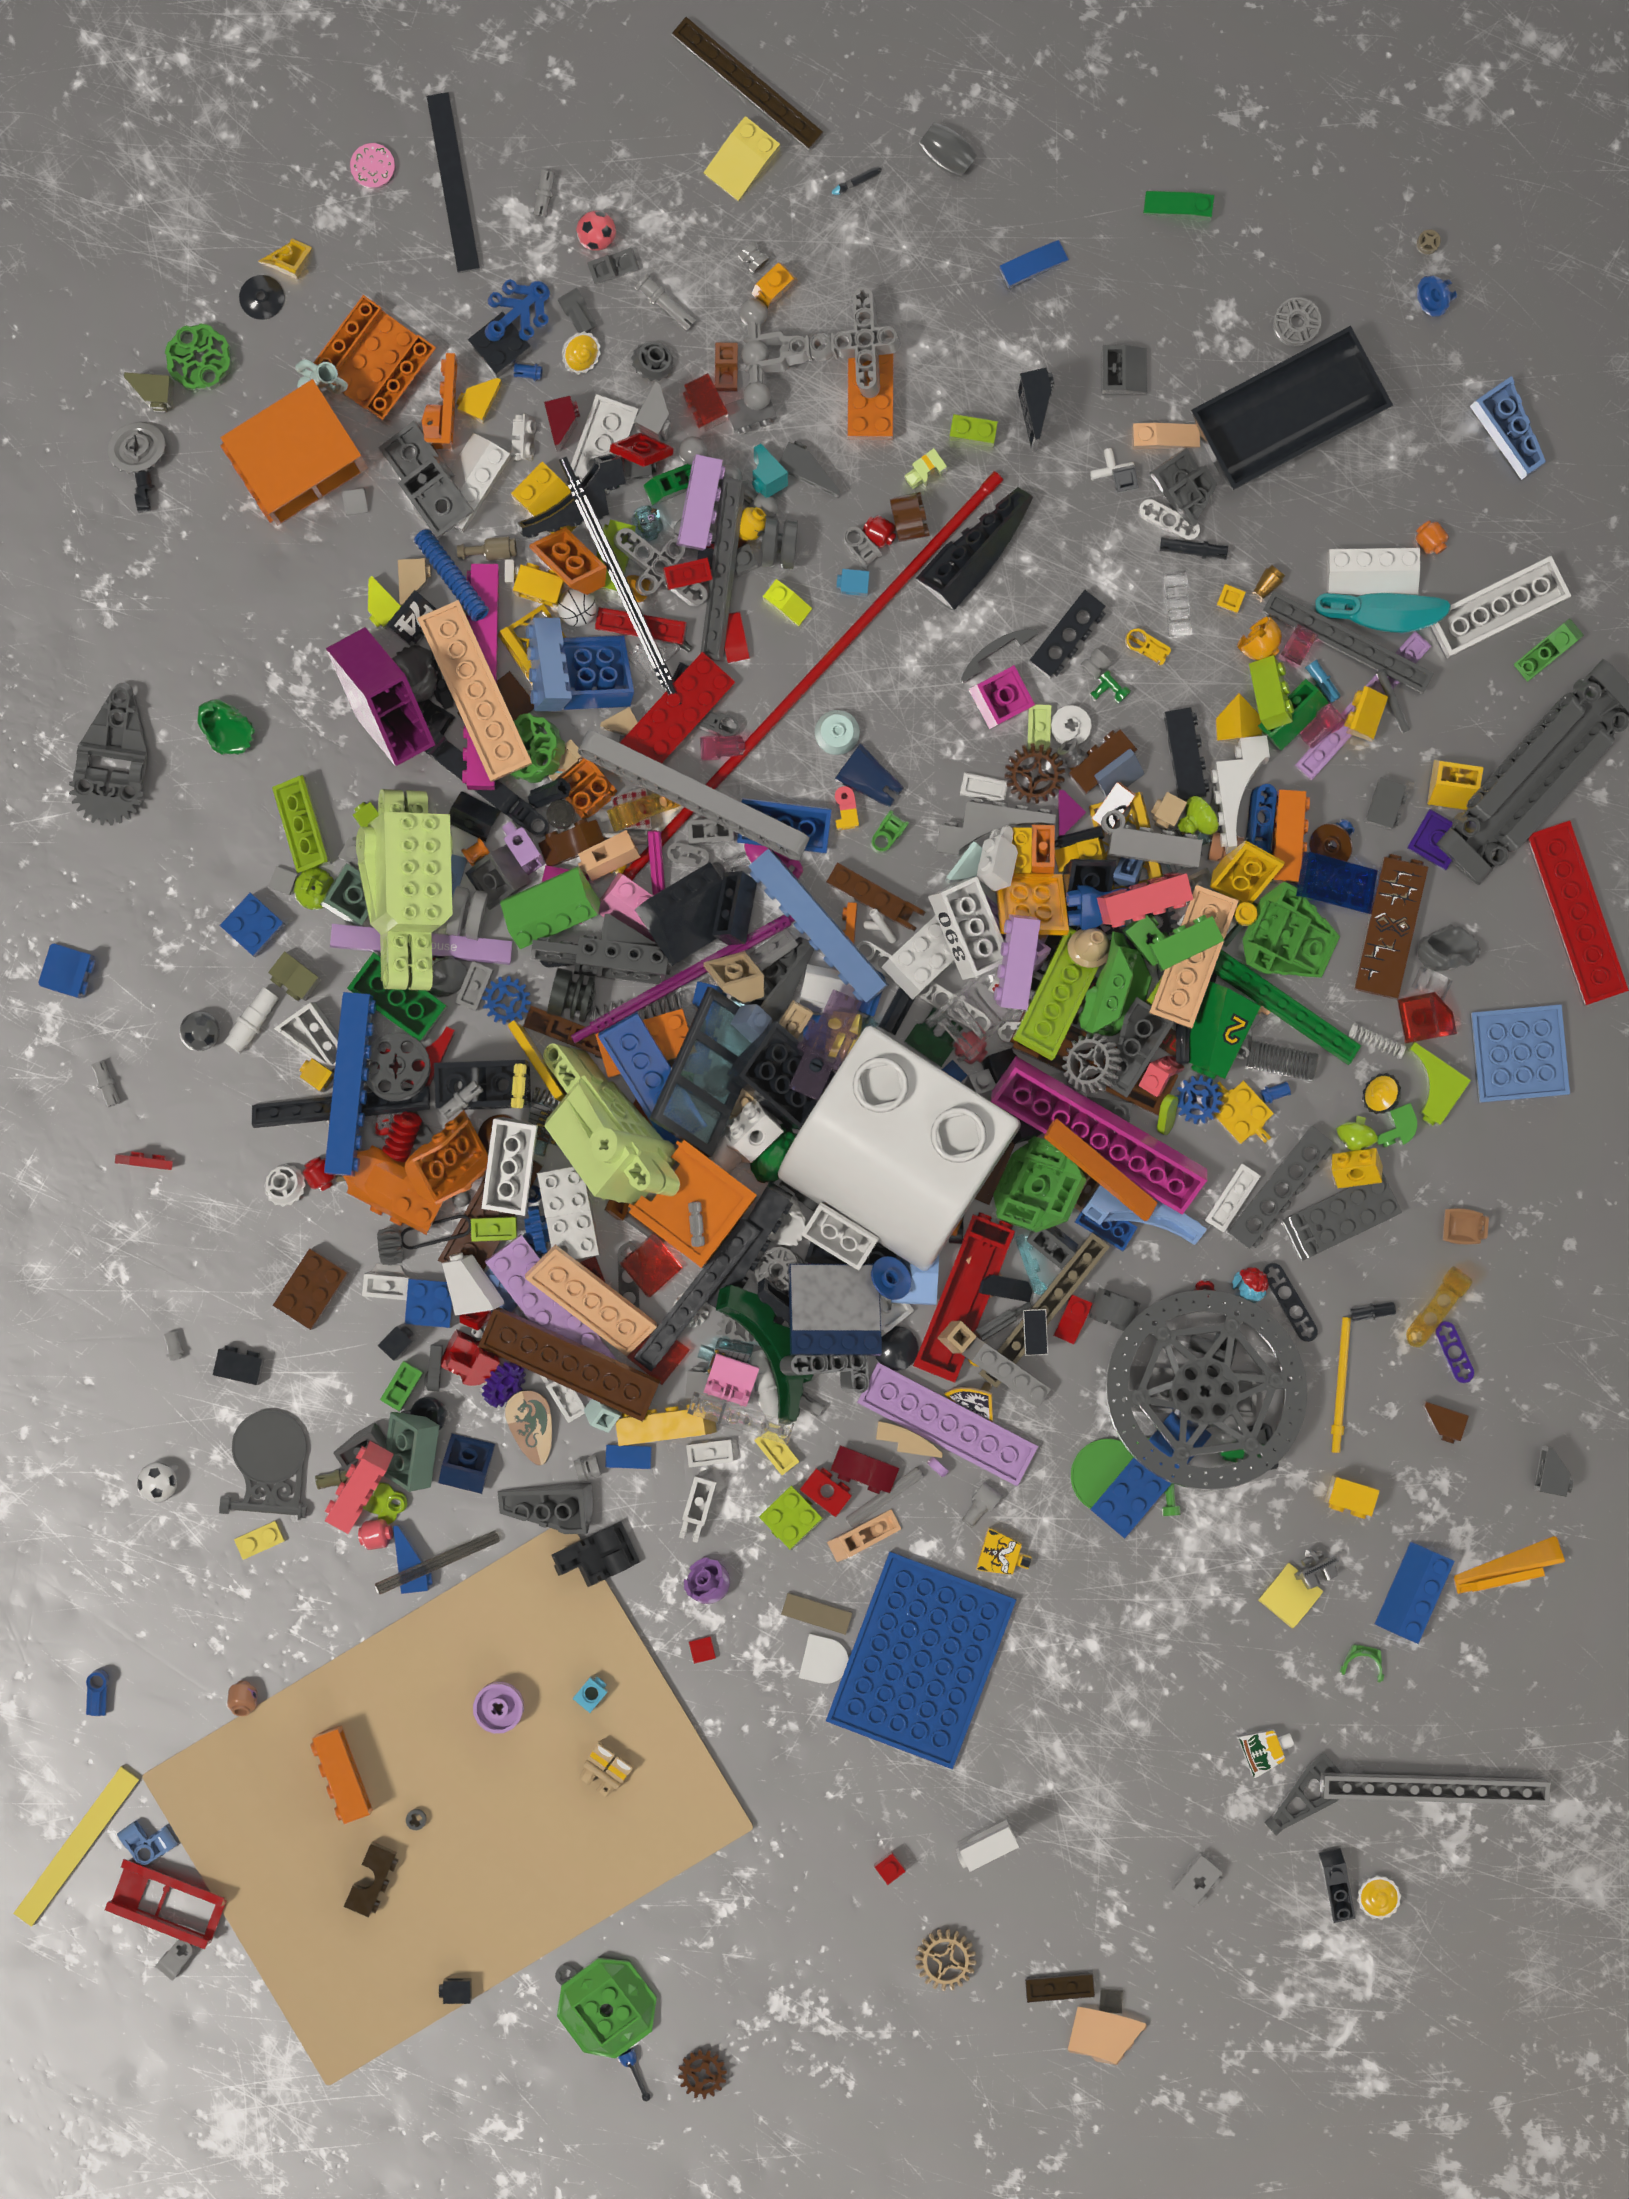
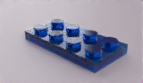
(1336, 883)

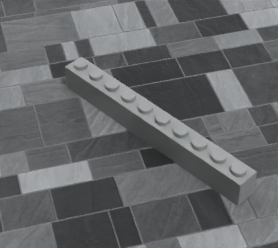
(1435, 1788)

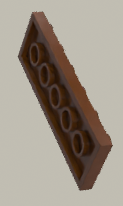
(479, 1249)

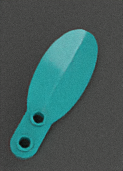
(1385, 610)

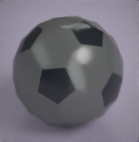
(199, 1031)

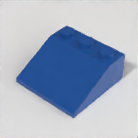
(597, 672)

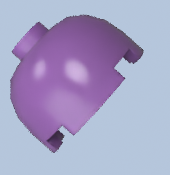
(707, 1581)

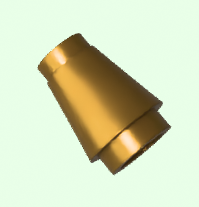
(1269, 581)

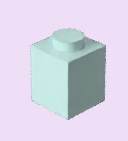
(601, 1415)

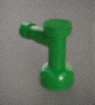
(1108, 681)

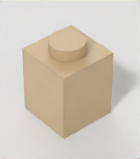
(957, 1337)

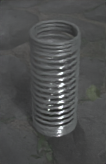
(1254, 1052)

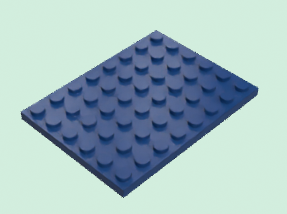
(921, 1660)

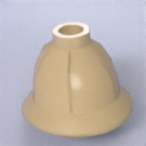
(1089, 947)

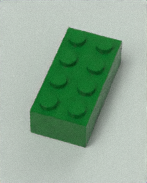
(409, 1009)

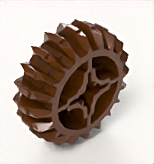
(1025, 771)

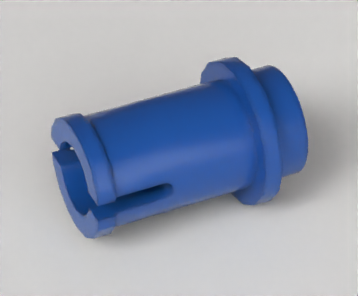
(528, 371)
(1275, 1092)

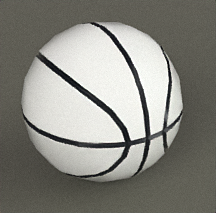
(576, 607)

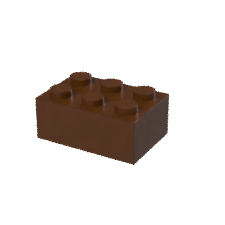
(310, 1289)

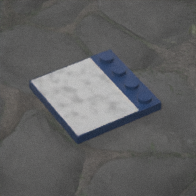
(833, 1310)

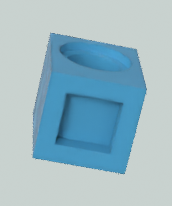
(853, 582)

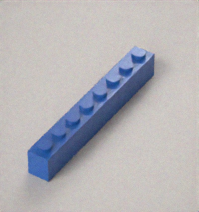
(349, 1084)

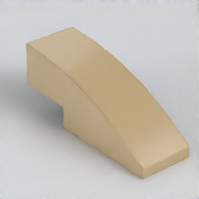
(907, 1440)

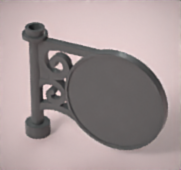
(268, 1451)

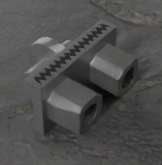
(1309, 1575)

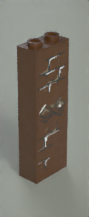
(1390, 927)

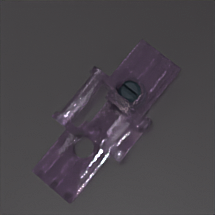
(818, 1041)

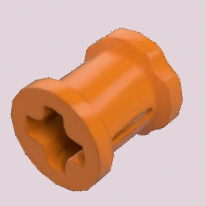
(475, 852)

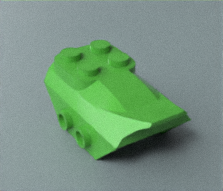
(1117, 987)

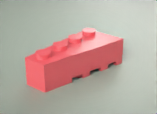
(1144, 899)
(359, 1486)

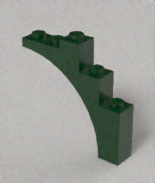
(773, 1339)

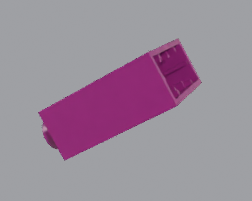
(380, 696)

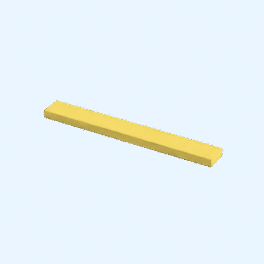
(76, 1846)

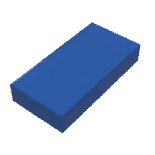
(628, 1456)

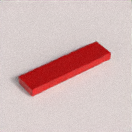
(620, 623)

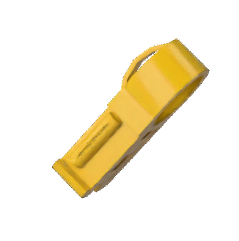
(1150, 647)

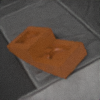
(726, 366)

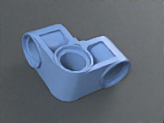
(135, 1838)

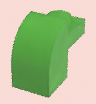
(1404, 1126)

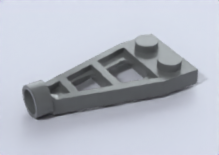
(1319, 1765)

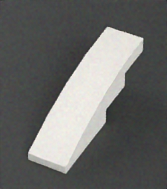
(566, 1399)

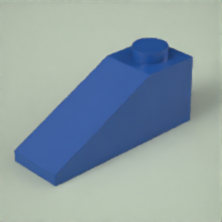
(407, 1558)

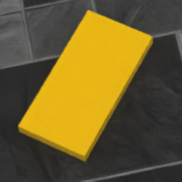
(537, 1060)

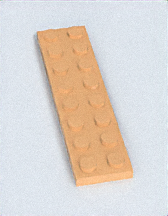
(474, 691)

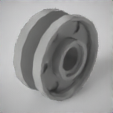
(1307, 312)
(770, 1264)

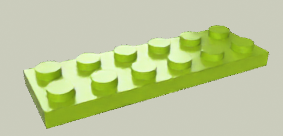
(1054, 1002)

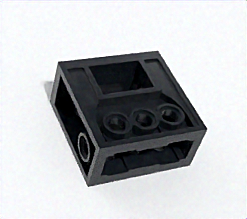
(487, 1075)

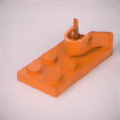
(441, 431)

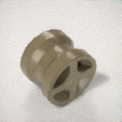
(1431, 239)

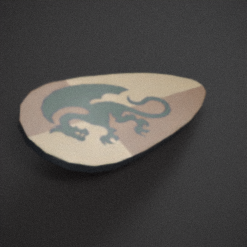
(530, 1424)

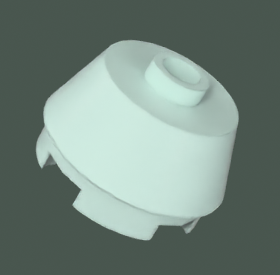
(837, 732)

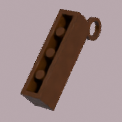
(873, 896)

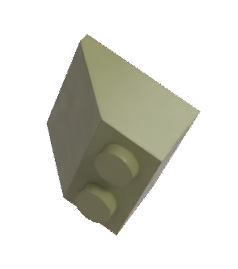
(153, 389)

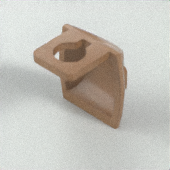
(1464, 1226)

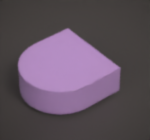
(937, 1466)

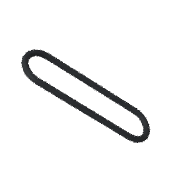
(440, 1240)

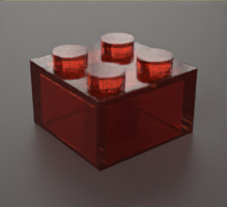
(706, 402)

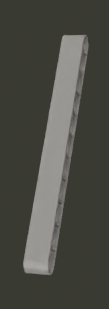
(693, 795)

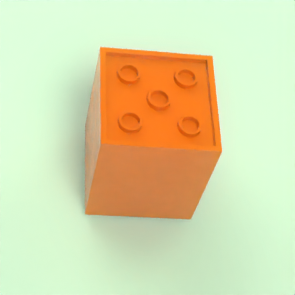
(293, 453)

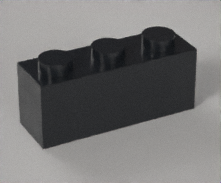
(734, 908)

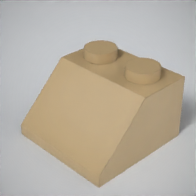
(737, 976)

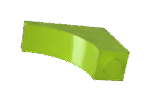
(1443, 1085)

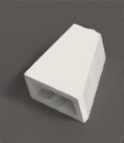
(469, 1285)

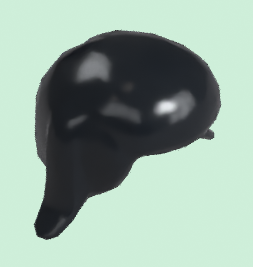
(430, 1408)

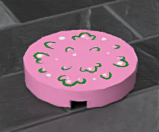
(372, 165)

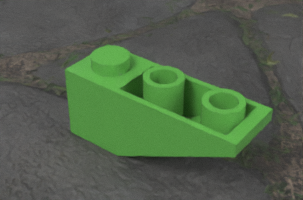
(1548, 649)

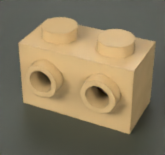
(1167, 811)

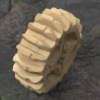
(953, 1941)

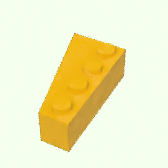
(662, 1426)

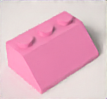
(621, 901)

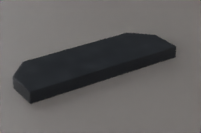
(1006, 1288)

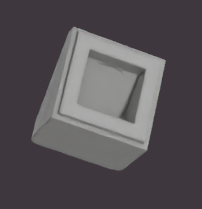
(355, 501)

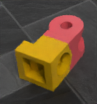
(846, 801)

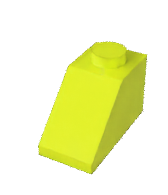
(787, 602)
(380, 604)

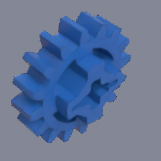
(511, 1015)
(1207, 1094)
(537, 1230)

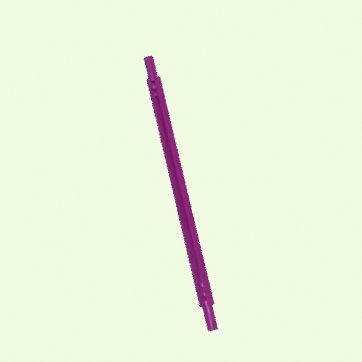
(680, 979)

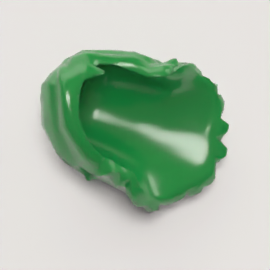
(225, 727)
(767, 1164)

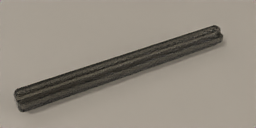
(437, 1562)

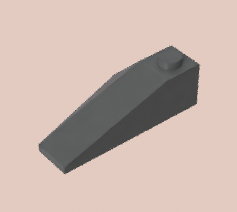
(782, 980)
(554, 1506)

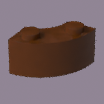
(567, 844)

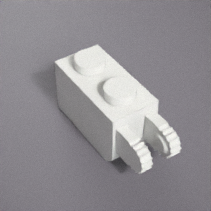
(998, 859)
(698, 1505)

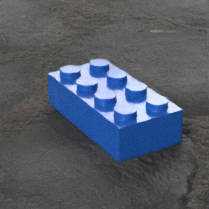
(1114, 1232)

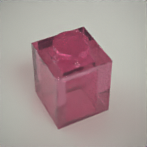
(1299, 644)

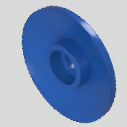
(897, 1275)

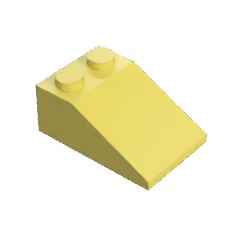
(742, 158)

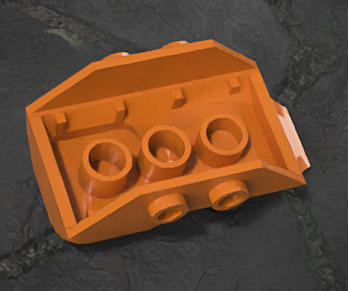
(448, 1162)
(388, 1189)

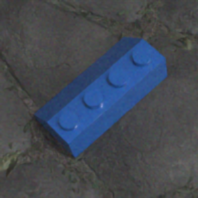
(1414, 1592)

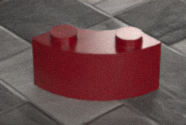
(864, 1469)

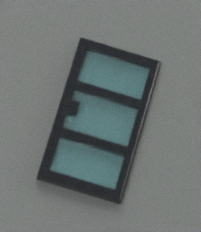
(697, 1090)

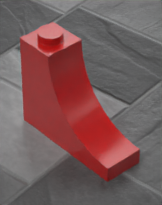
(435, 1051)

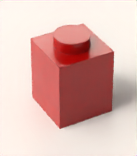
(889, 1867)

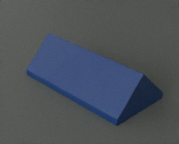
(807, 819)

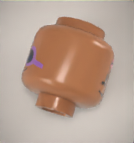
(242, 1698)

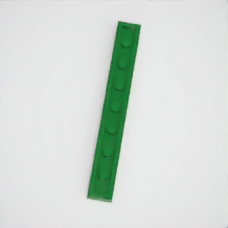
(1286, 1008)

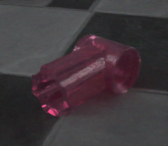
(1327, 721)
(716, 747)

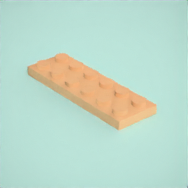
(1186, 982)
(591, 1300)

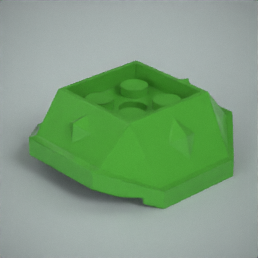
(1038, 1187)
(613, 1984)

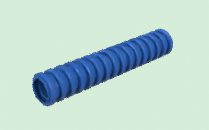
(451, 575)

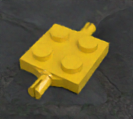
(1243, 1112)

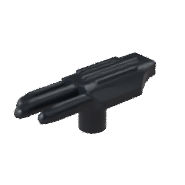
(442, 692)

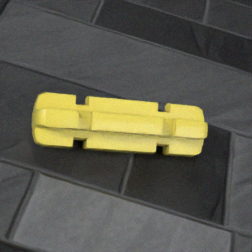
(518, 1086)

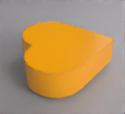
(645, 585)

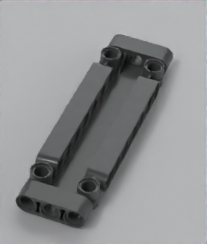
(1539, 773)

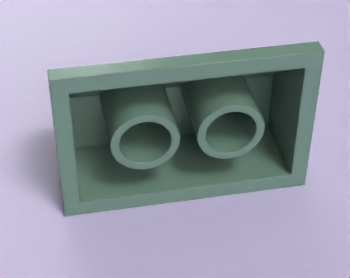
(414, 1450)

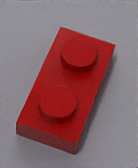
(687, 573)

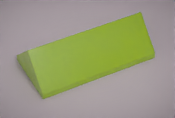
(301, 824)

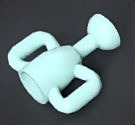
(322, 374)

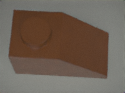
(1446, 1422)

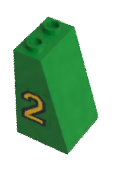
(1219, 1030)

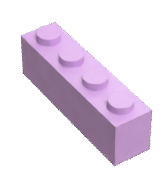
(699, 502)
(1017, 961)

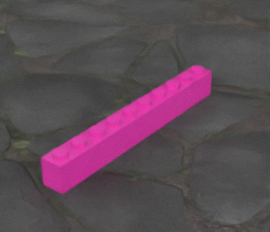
(486, 583)

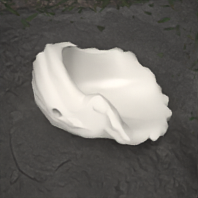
(791, 1227)

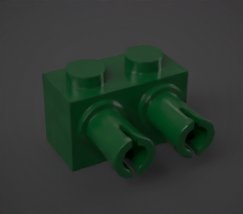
(929, 1045)

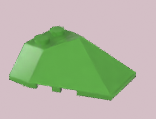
(1289, 936)

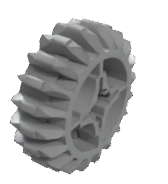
(1082, 1079)

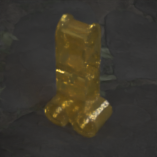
(629, 813)
(1454, 1285)

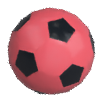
(596, 230)

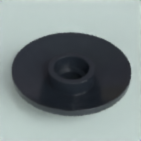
(264, 308)

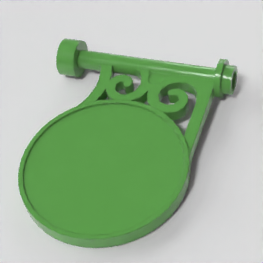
(1099, 1466)

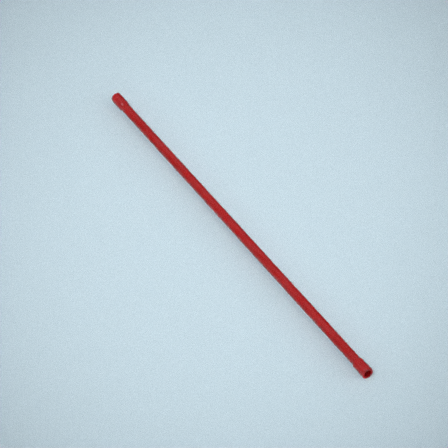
(985, 489)

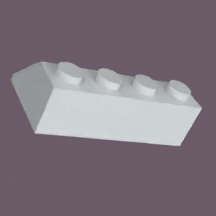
(476, 473)
(1373, 571)
(509, 1166)

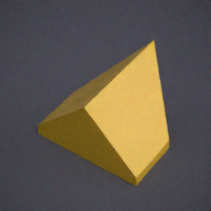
(289, 258)
(1238, 721)

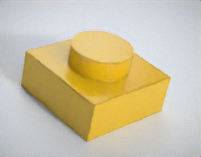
(1230, 598)

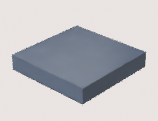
(1124, 769)

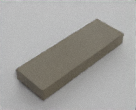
(816, 1613)

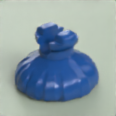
(1434, 295)

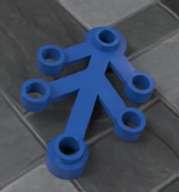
(520, 307)

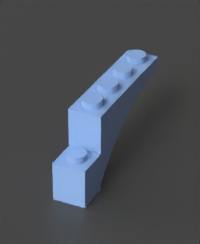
(1106, 1207)

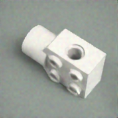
(746, 1136)

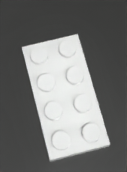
(606, 424)

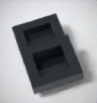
(435, 716)

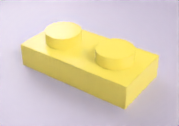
(778, 1454)
(259, 1540)

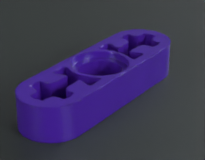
(1467, 1365)

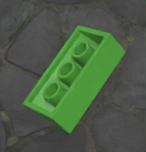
(550, 907)

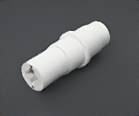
(251, 1020)
(765, 1384)

